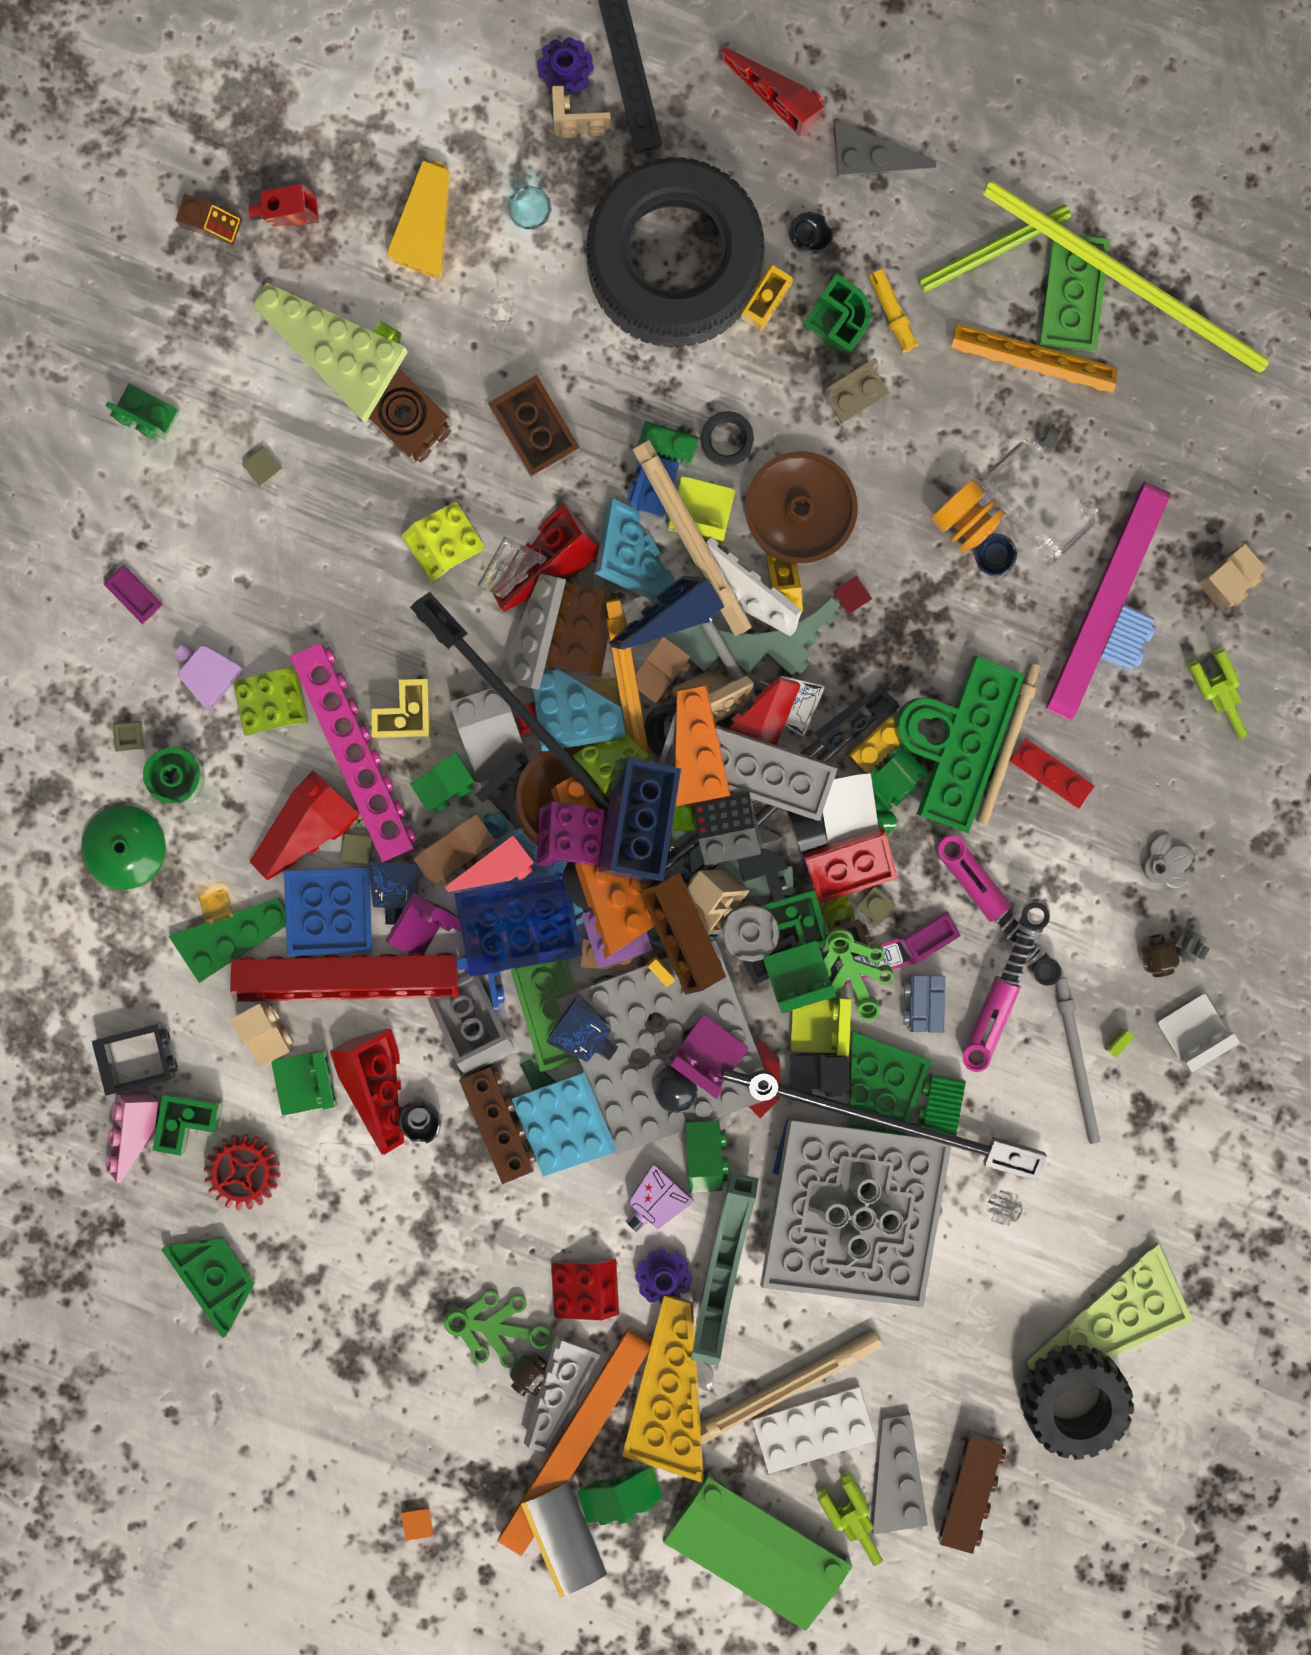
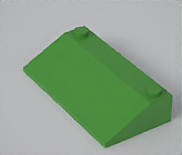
(757, 1553)

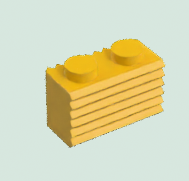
(766, 297)
(875, 747)

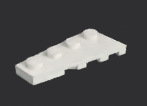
(753, 595)

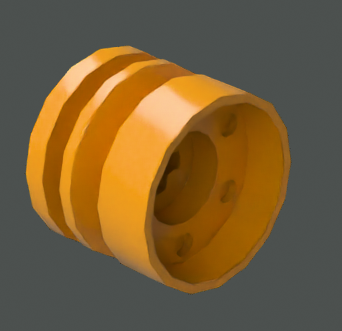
(968, 516)

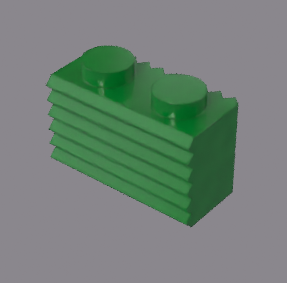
(670, 443)
(942, 1103)

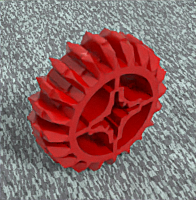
(235, 1160)

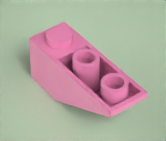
(133, 1124)

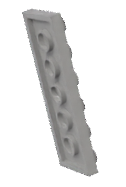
(768, 772)

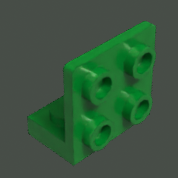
(148, 413)
(798, 977)
(304, 1082)

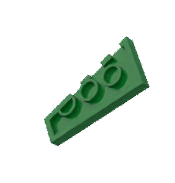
(213, 946)

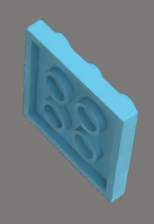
(564, 1124)

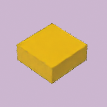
(663, 973)

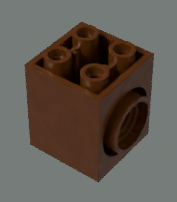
(418, 432)

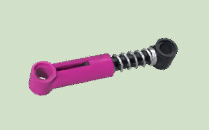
(993, 904)
(1005, 988)

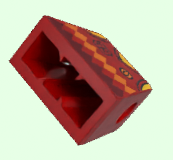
(286, 206)

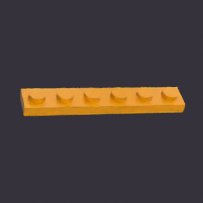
(1034, 357)

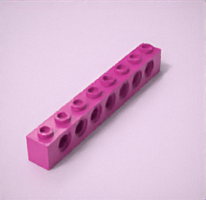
(305, 665)

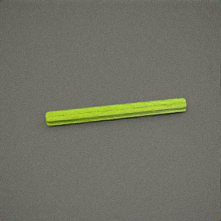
(988, 251)

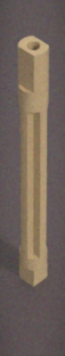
(691, 536)
(789, 1386)

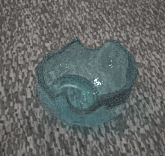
(529, 207)

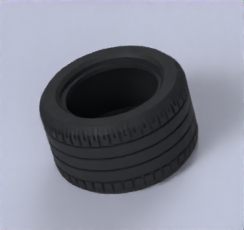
(660, 314)

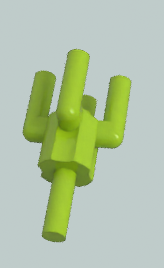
(1220, 688)
(851, 1516)

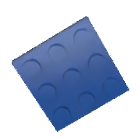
(327, 911)

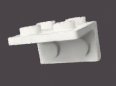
(1197, 1033)

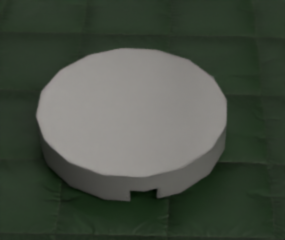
(750, 933)

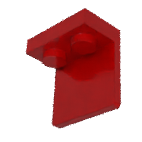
(585, 1290)

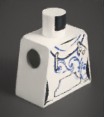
(803, 706)

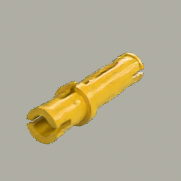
(893, 311)

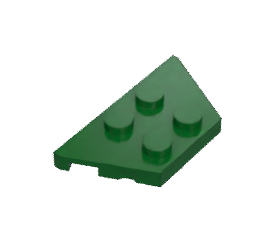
(213, 1278)

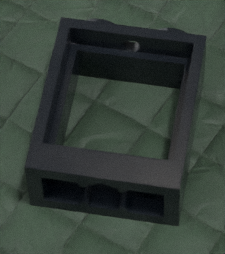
(107, 1067)

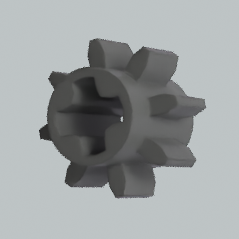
(1191, 946)

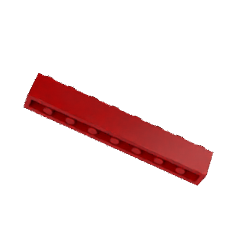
(344, 977)

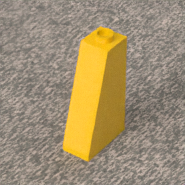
(423, 224)

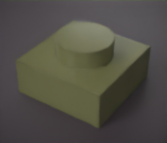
(875, 905)

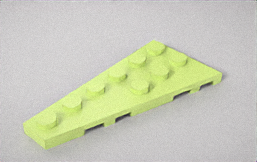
(341, 352)
(1128, 1312)

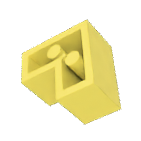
(412, 717)

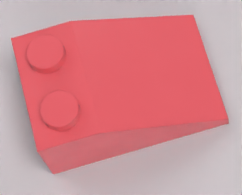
(500, 865)

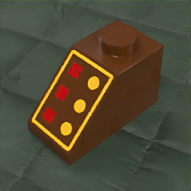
(208, 219)

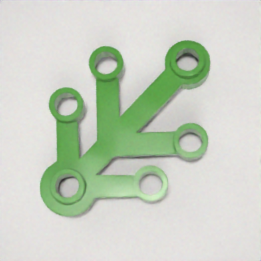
(853, 968)
(493, 1327)

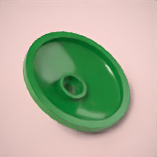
(143, 847)

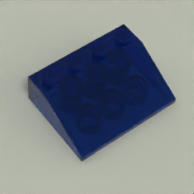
(517, 925)

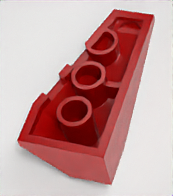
(370, 1079)

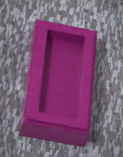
(133, 594)
(930, 938)

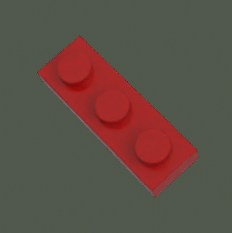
(1051, 773)

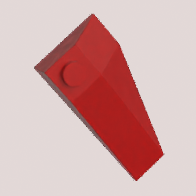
(784, 96)
(567, 548)
(769, 713)
(306, 821)

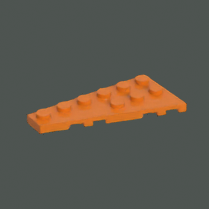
(614, 899)

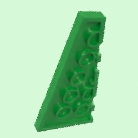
(884, 1082)

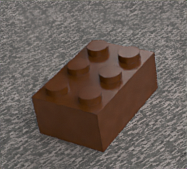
(534, 427)
(580, 631)

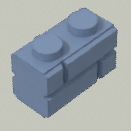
(926, 1003)

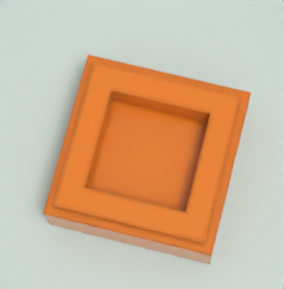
(417, 1523)

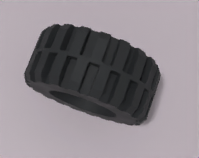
(1097, 1427)

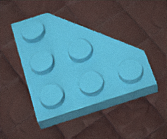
(629, 555)
(575, 712)

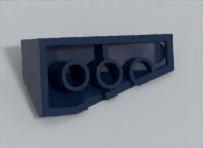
(680, 606)

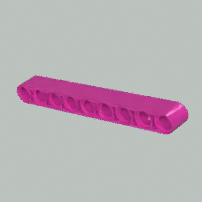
(1108, 601)

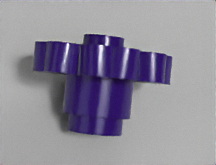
(565, 65)
(663, 1275)

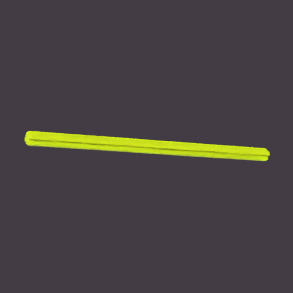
(1125, 276)

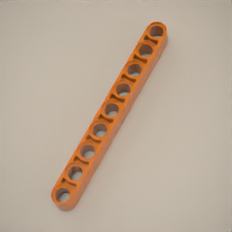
(578, 1433)

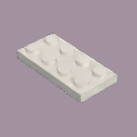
(813, 1429)

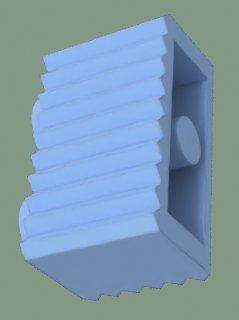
(1127, 638)

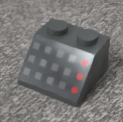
(727, 828)

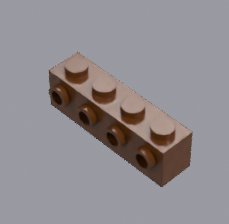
(682, 934)
(497, 1124)
(971, 1492)

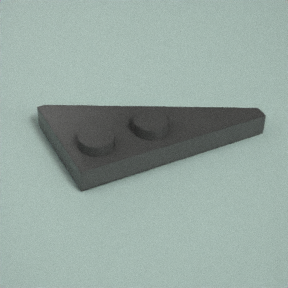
(866, 154)

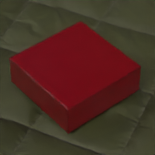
(852, 595)

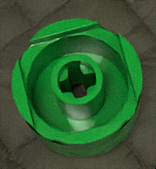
(896, 778)
(159, 783)

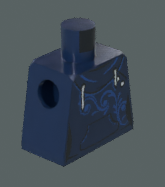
(393, 886)
(582, 1032)

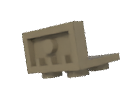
(856, 391)

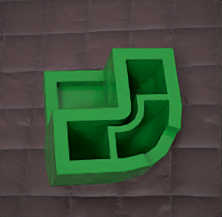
(840, 316)

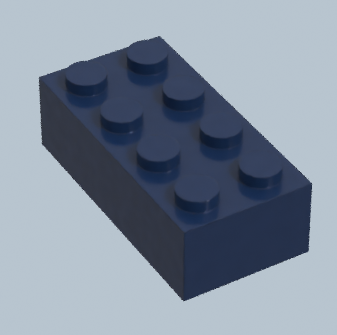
(639, 820)

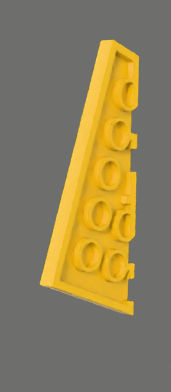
(667, 1409)

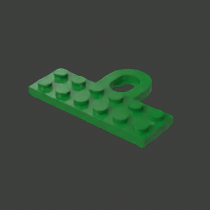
(969, 743)

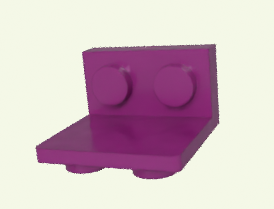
(570, 834)
(420, 924)
(706, 1054)

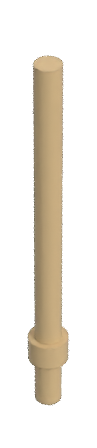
(1026, 692)

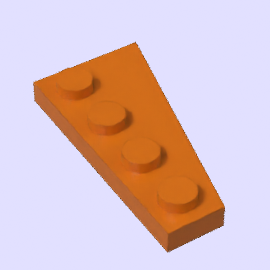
(698, 748)

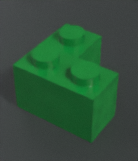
(443, 783)
(802, 913)
(179, 1115)
(704, 1156)
(620, 1497)

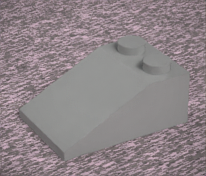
(487, 732)
(472, 1026)

